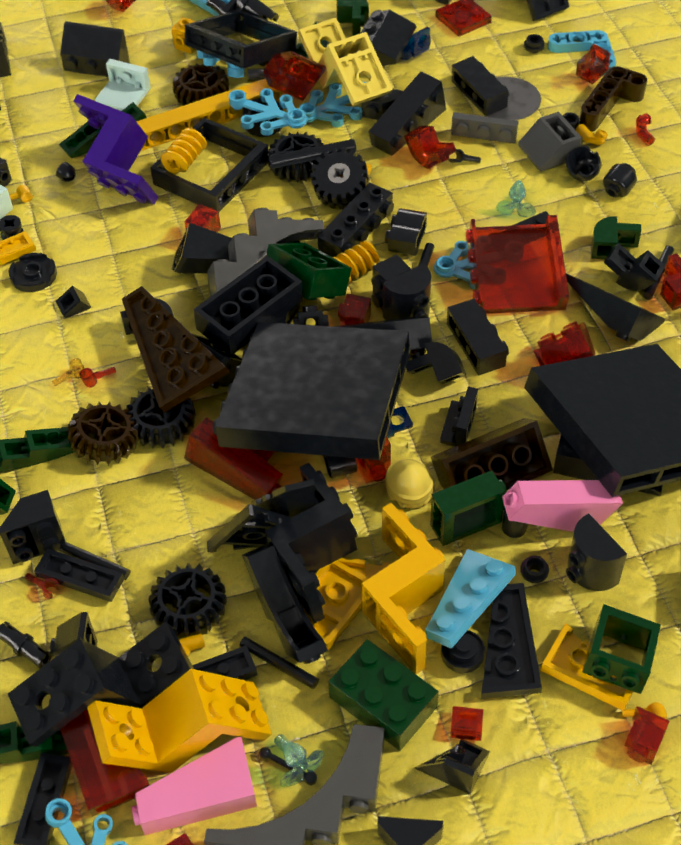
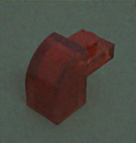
(426, 147)
(672, 283)

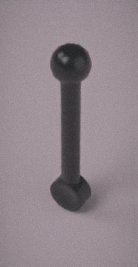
(265, 753)

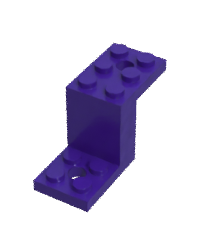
(115, 149)

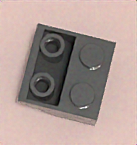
(549, 141)

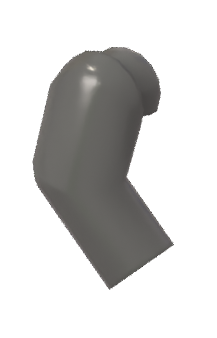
(256, 74)

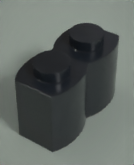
(406, 231)

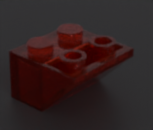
(293, 74)
(568, 345)

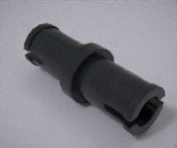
(24, 645)

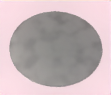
(522, 100)

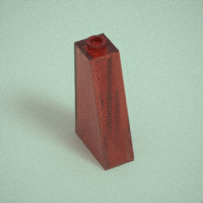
(233, 466)
(101, 784)

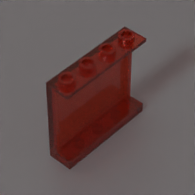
(518, 267)

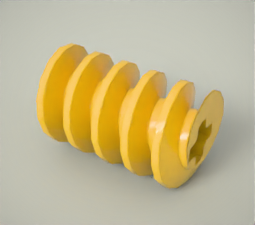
(183, 151)
(359, 258)

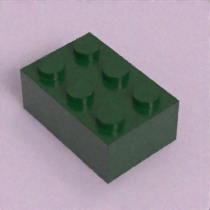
(318, 271)
(383, 694)

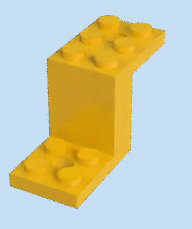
(403, 587)
(178, 721)

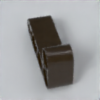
(615, 84)

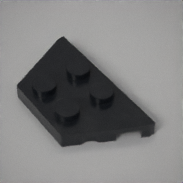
(246, 529)

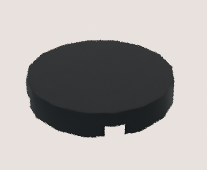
(32, 272)

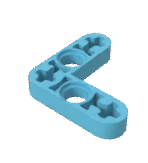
(565, 43)

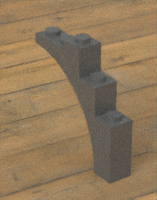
(249, 248)
(320, 818)

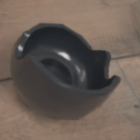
(583, 163)

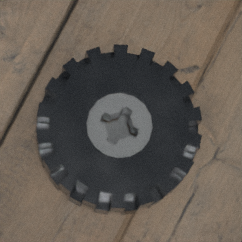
(337, 189)

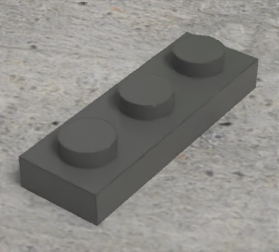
(484, 127)

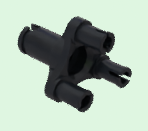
(252, 7)

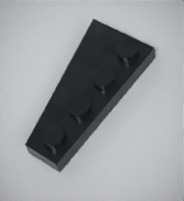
(511, 652)

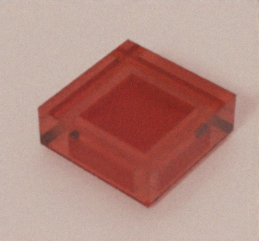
(466, 723)

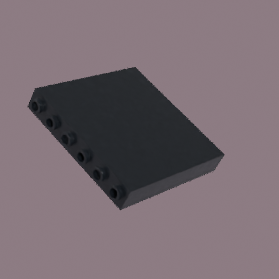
(314, 390)
(617, 414)

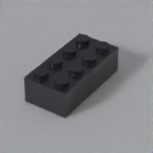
(255, 296)

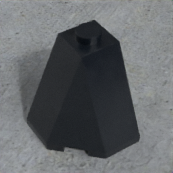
(199, 250)

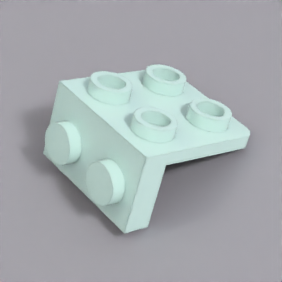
(126, 85)

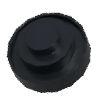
(465, 654)

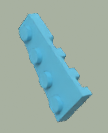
(468, 595)

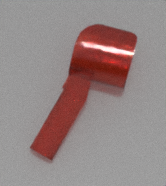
(90, 378)
(43, 584)

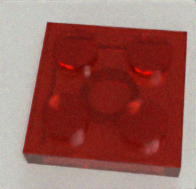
(463, 16)

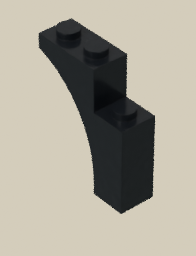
(282, 606)

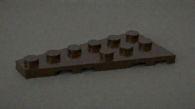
(171, 354)

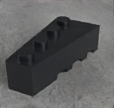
(414, 107)

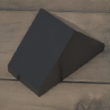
(409, 831)

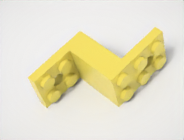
(346, 61)

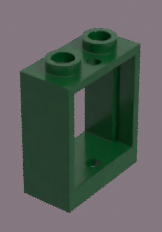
(467, 507)
(629, 630)

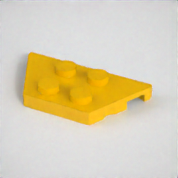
(342, 595)

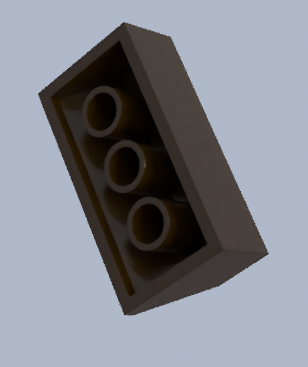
(510, 452)

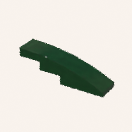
(83, 138)
(34, 448)
(16, 748)

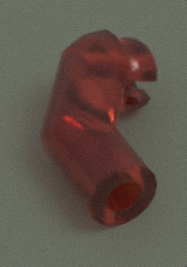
(641, 129)

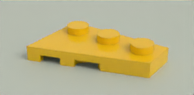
(566, 664)

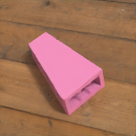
(559, 502)
(198, 791)

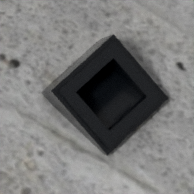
(72, 302)

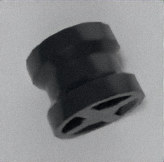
(10, 226)

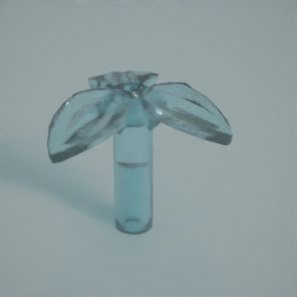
(517, 194)
(296, 757)

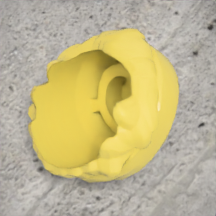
(409, 483)

